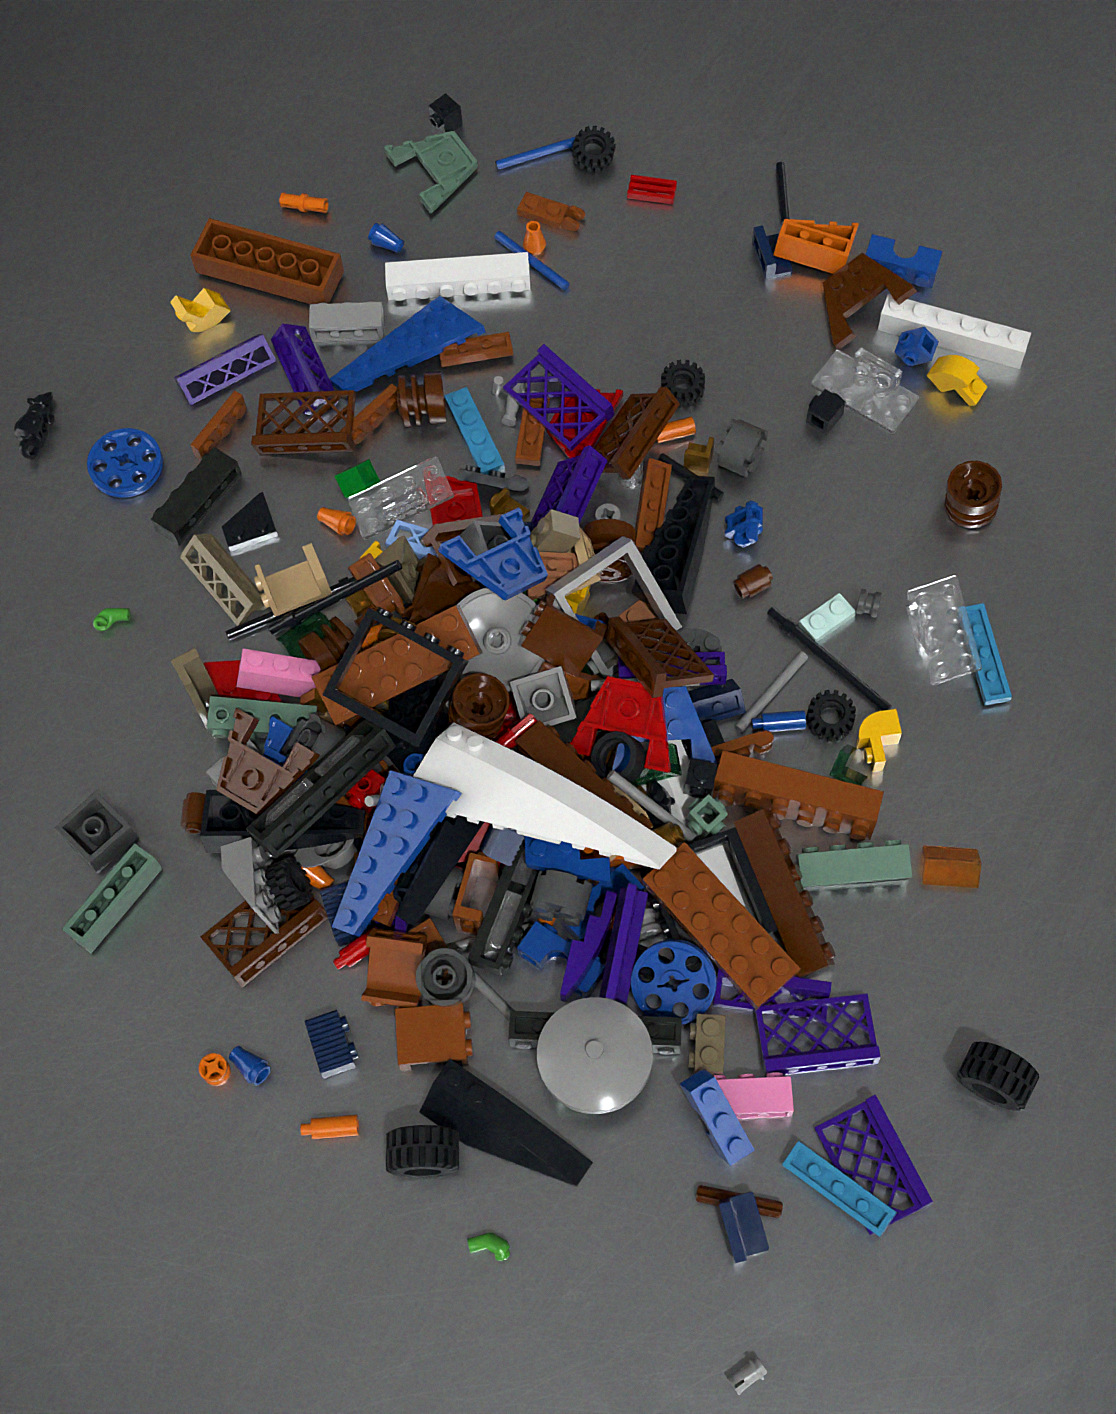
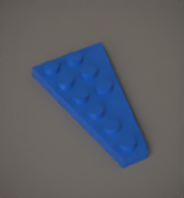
(409, 344)
(394, 839)

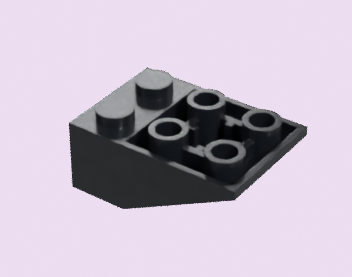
(410, 710)

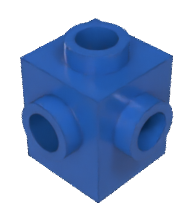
(916, 346)

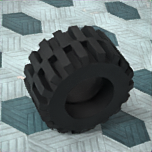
(998, 1075)
(422, 1151)

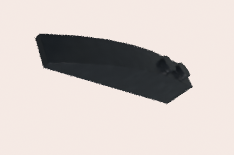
(679, 544)
(227, 821)
(499, 1126)

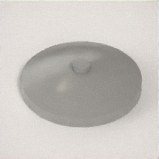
(498, 632)
(594, 1055)

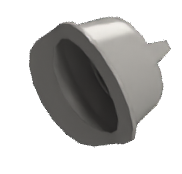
(329, 855)

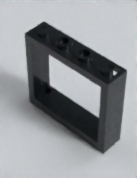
(428, 641)
(748, 877)

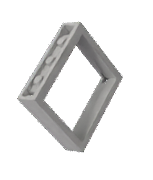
(621, 547)

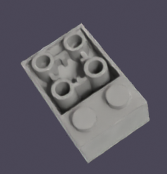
(246, 868)

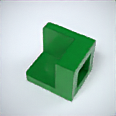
(357, 478)

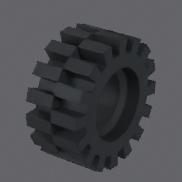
(593, 137)
(688, 372)
(826, 729)
(289, 884)

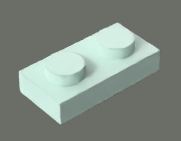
(827, 618)

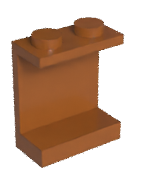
(468, 919)
(393, 968)
(432, 1035)

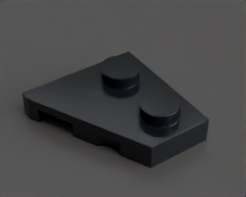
(250, 525)

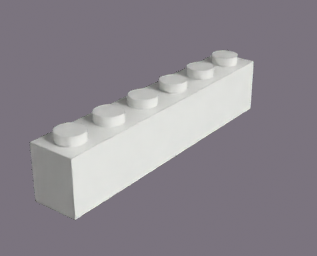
(457, 276)
(957, 331)

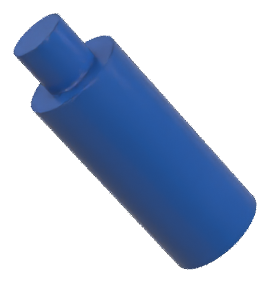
(780, 721)

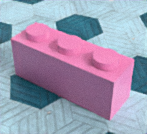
(276, 673)
(758, 1096)

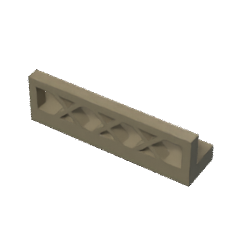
(224, 571)
(196, 681)

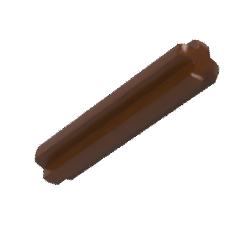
(712, 1196)

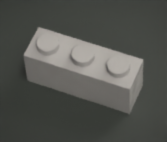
(346, 321)

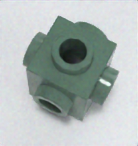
(713, 809)

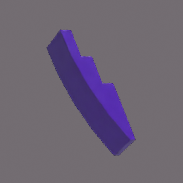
(584, 954)

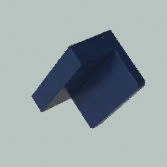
(764, 248)
(718, 701)
(743, 1225)

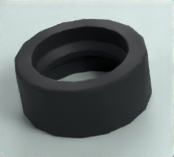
(606, 743)

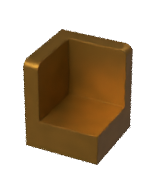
(699, 456)

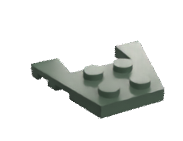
(444, 159)

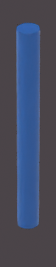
(535, 153)
(533, 261)

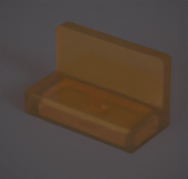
(951, 866)

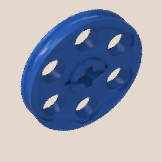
(121, 454)
(678, 968)

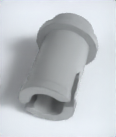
(747, 1375)

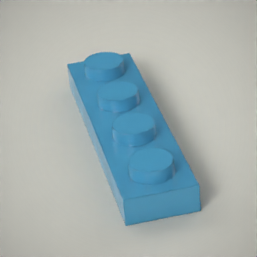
(474, 431)
(992, 677)
(839, 1188)

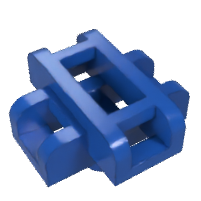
(749, 524)

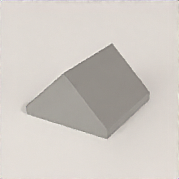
(545, 697)

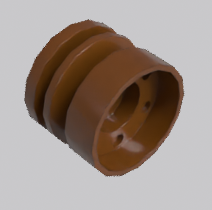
(422, 399)
(973, 494)
(602, 534)
(331, 648)
(481, 695)

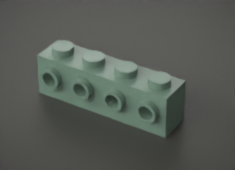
(222, 709)
(854, 865)
(112, 898)

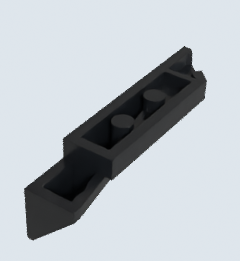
(432, 866)

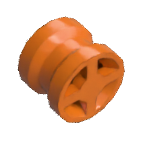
(210, 1065)

